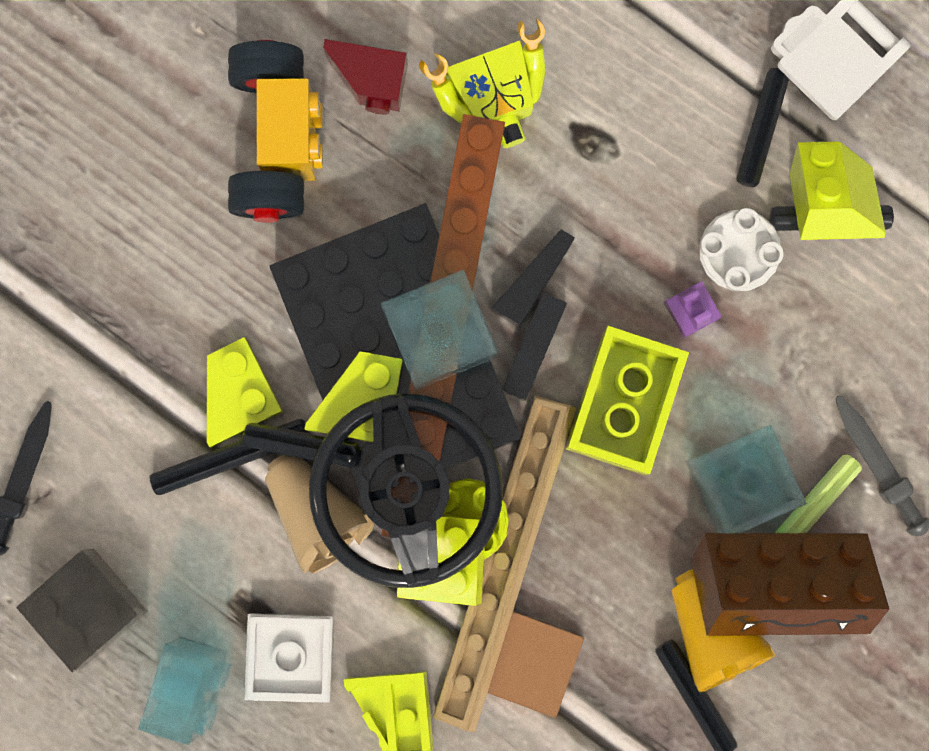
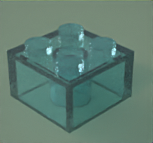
(439, 329)
(746, 481)
(184, 690)

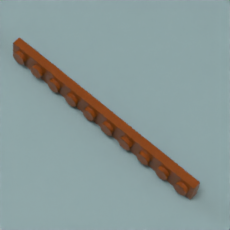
(457, 251)

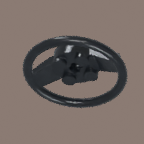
(410, 524)

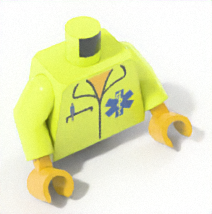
(494, 84)

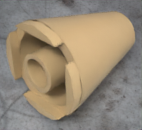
(289, 489)

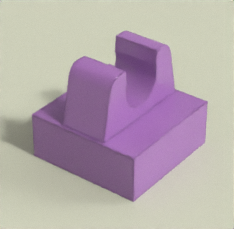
(692, 309)

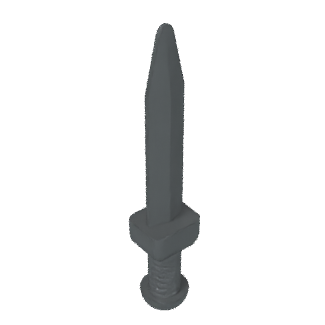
(894, 488)

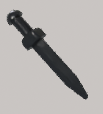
(12, 502)

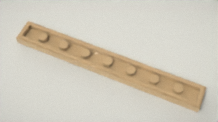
(504, 571)

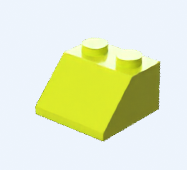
(834, 193)

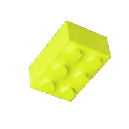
(627, 400)

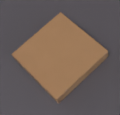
(535, 664)

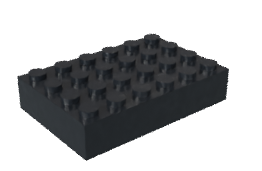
(337, 312)

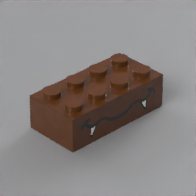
(788, 584)

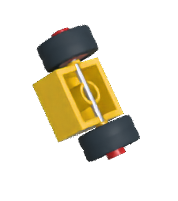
(286, 130)

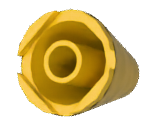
(713, 658)

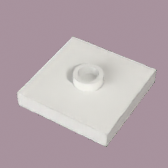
(289, 657)

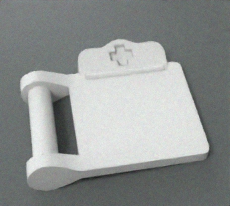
(831, 59)

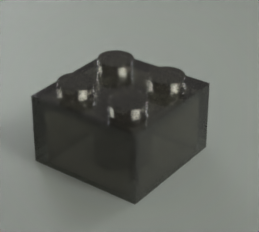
(81, 609)

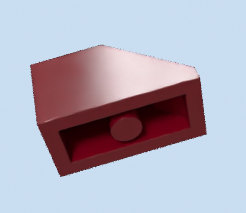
(370, 74)

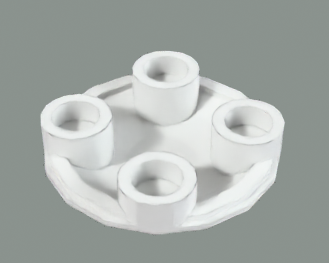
(740, 250)

